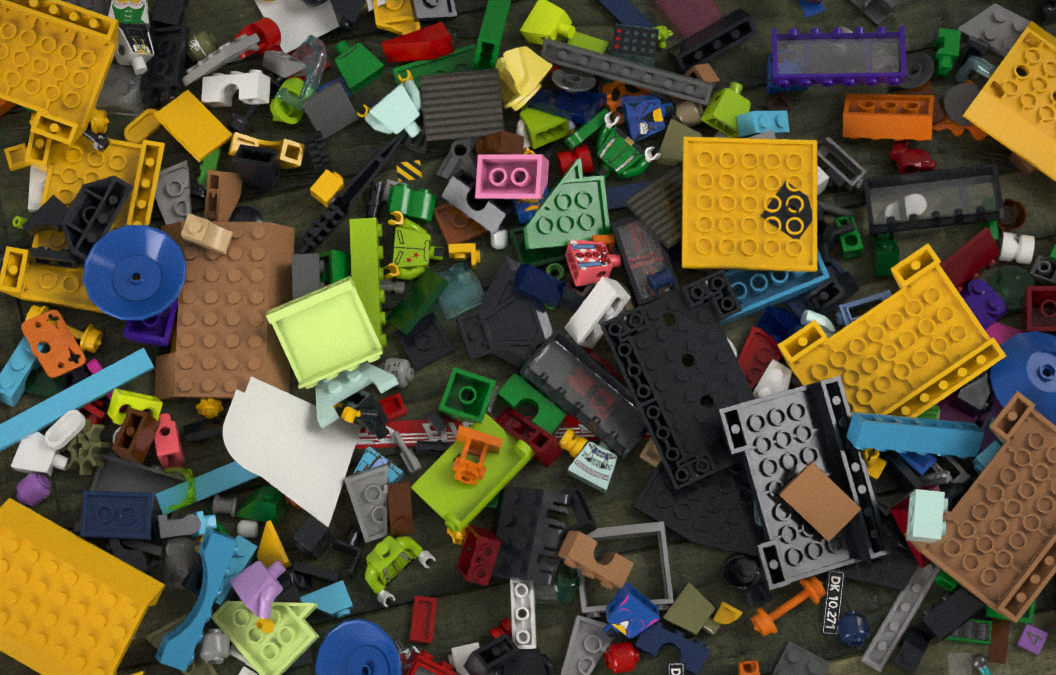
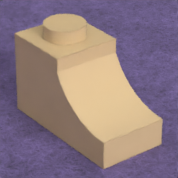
(206, 234)

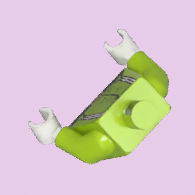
(389, 560)

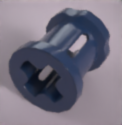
(660, 279)

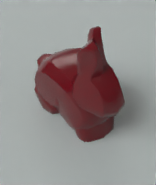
(909, 159)

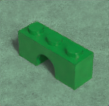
(519, 392)

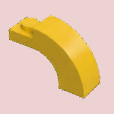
(290, 151)

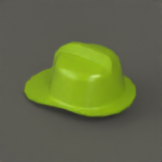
(283, 111)

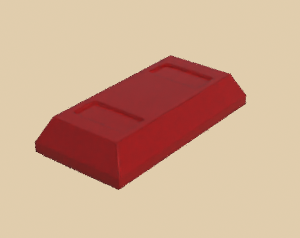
(423, 619)

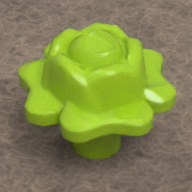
(663, 35)

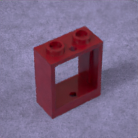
(479, 561)

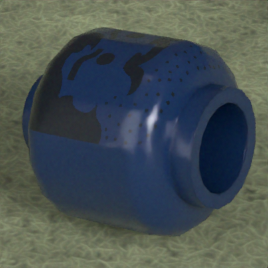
(853, 628)

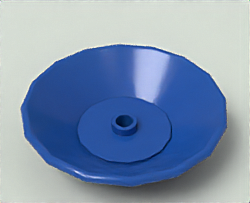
(132, 253)
(1023, 369)
(356, 648)

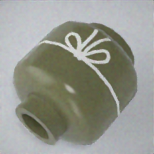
(201, 45)

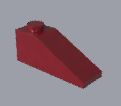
(543, 443)

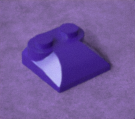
(984, 302)
(153, 330)

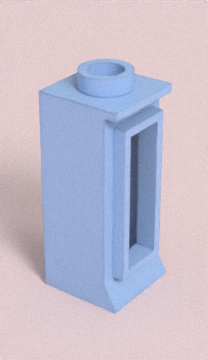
(843, 314)

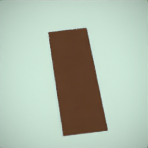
(999, 641)

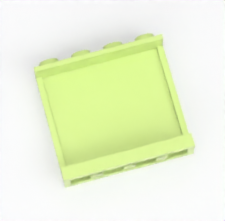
(325, 332)

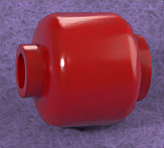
(621, 657)

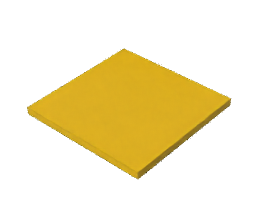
(727, 192)

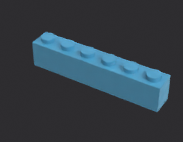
(914, 435)

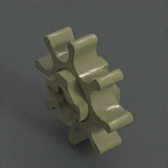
(86, 448)

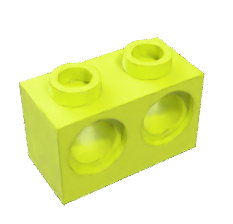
(135, 401)

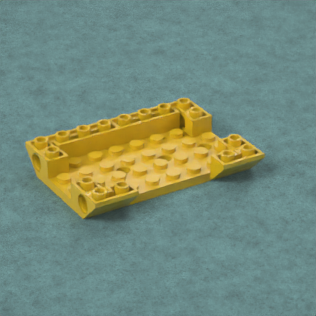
(1020, 108)

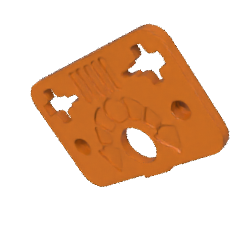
(59, 341)

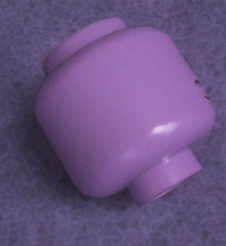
(33, 489)

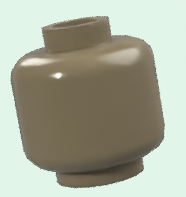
(688, 113)

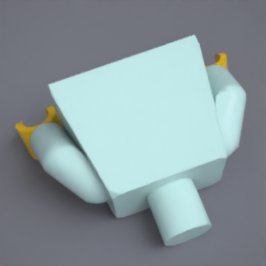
(396, 109)

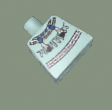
(594, 466)

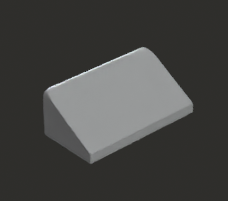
(282, 63)

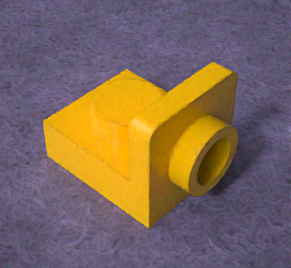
(461, 252)

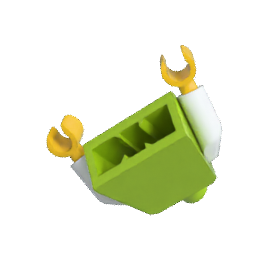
(541, 128)

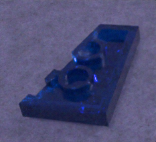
(572, 106)

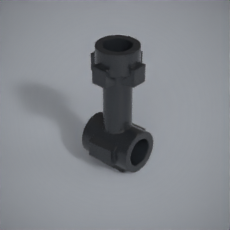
(100, 142)

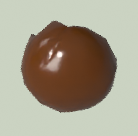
(1014, 215)

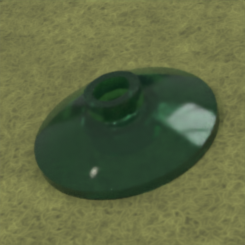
(566, 583)

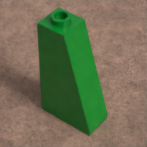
(491, 34)

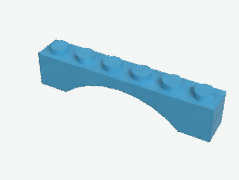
(179, 644)

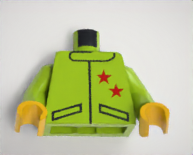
(411, 249)

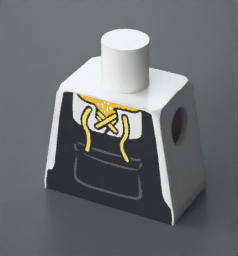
(134, 47)

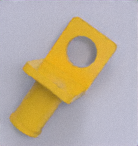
(873, 463)

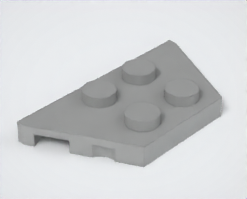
(997, 27)

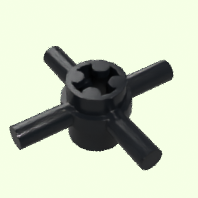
(827, 236)

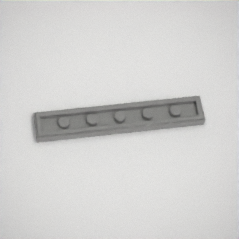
(899, 617)

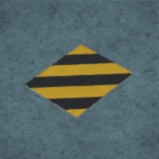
(409, 170)

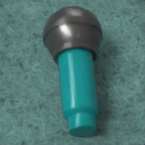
(980, 662)

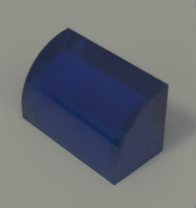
(539, 284)
(779, 323)

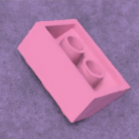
(511, 176)

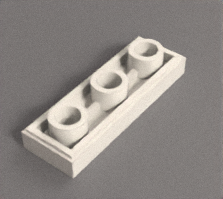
(523, 628)

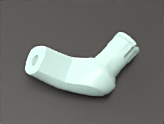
(826, 325)

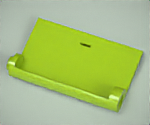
(462, 502)

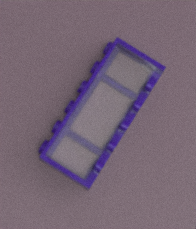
(838, 57)

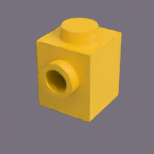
(327, 187)

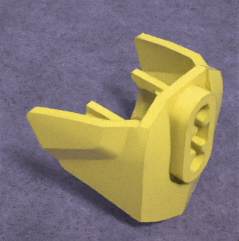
(520, 76)

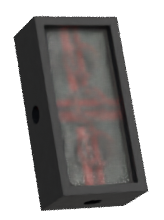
(641, 255)

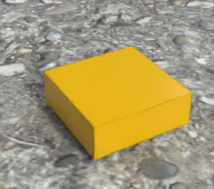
(16, 156)

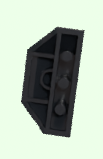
(93, 213)

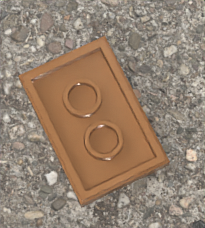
(819, 501)

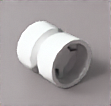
(1016, 248)

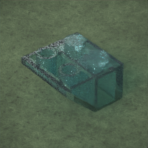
(461, 293)

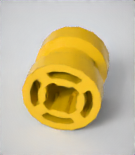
(572, 443)

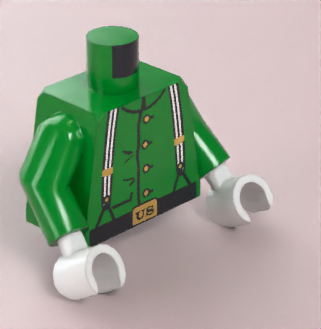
(619, 153)

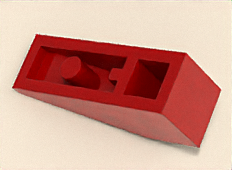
(419, 45)

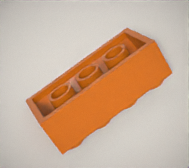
(888, 116)

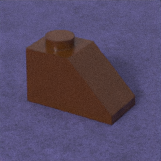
(400, 508)

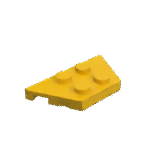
(395, 17)

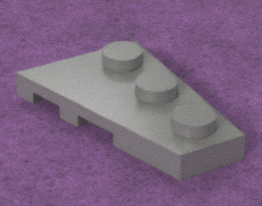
(174, 193)
(369, 499)
(584, 646)

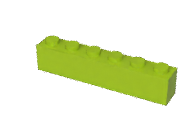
(367, 271)

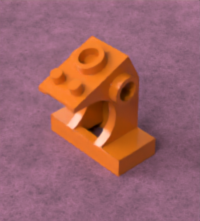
(476, 444)

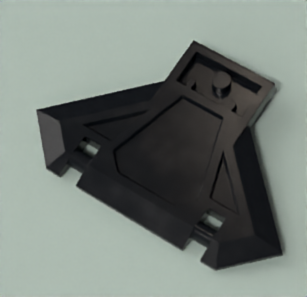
(506, 322)

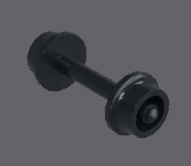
(241, 124)

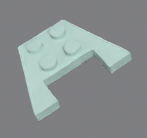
(344, 385)

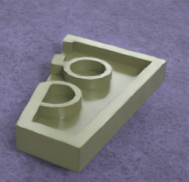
(198, 665)

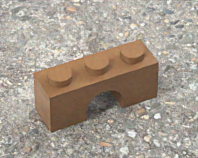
(579, 552)

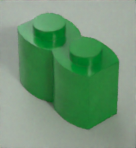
(413, 204)

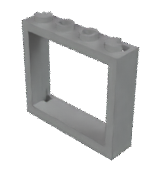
(631, 531)

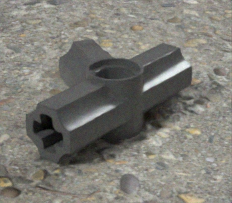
(454, 163)

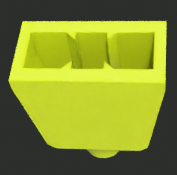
(547, 21)

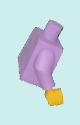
(258, 589)

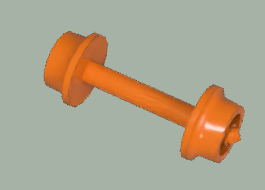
(764, 622)

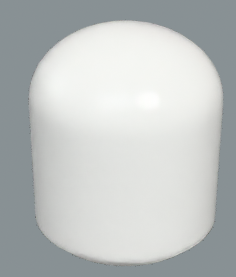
(500, 239)
(248, 528)

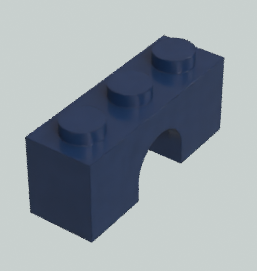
(691, 652)

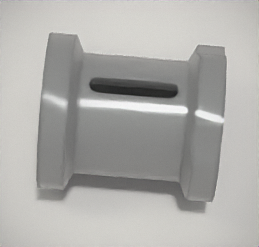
(225, 505)

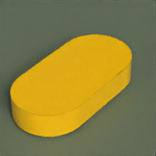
(142, 127)

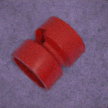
(566, 158)

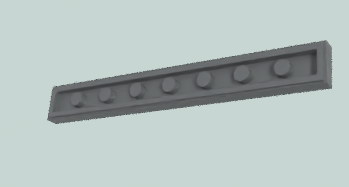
(626, 71)

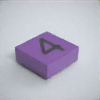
(1032, 639)

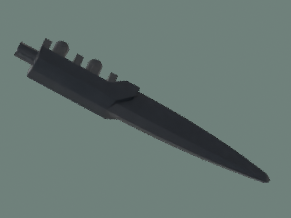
(344, 202)

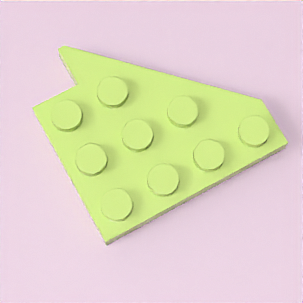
(272, 651)

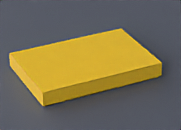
(193, 125)

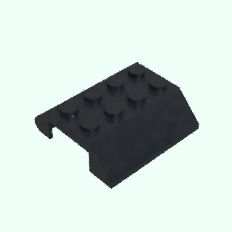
(524, 532)

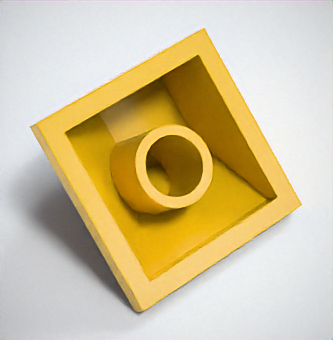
(272, 548)

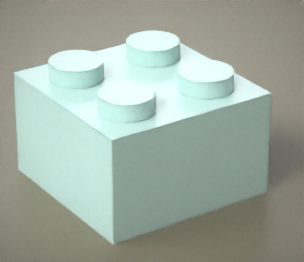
(926, 516)

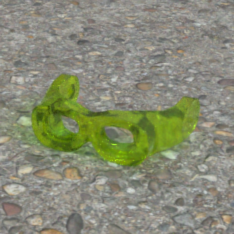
(191, 495)

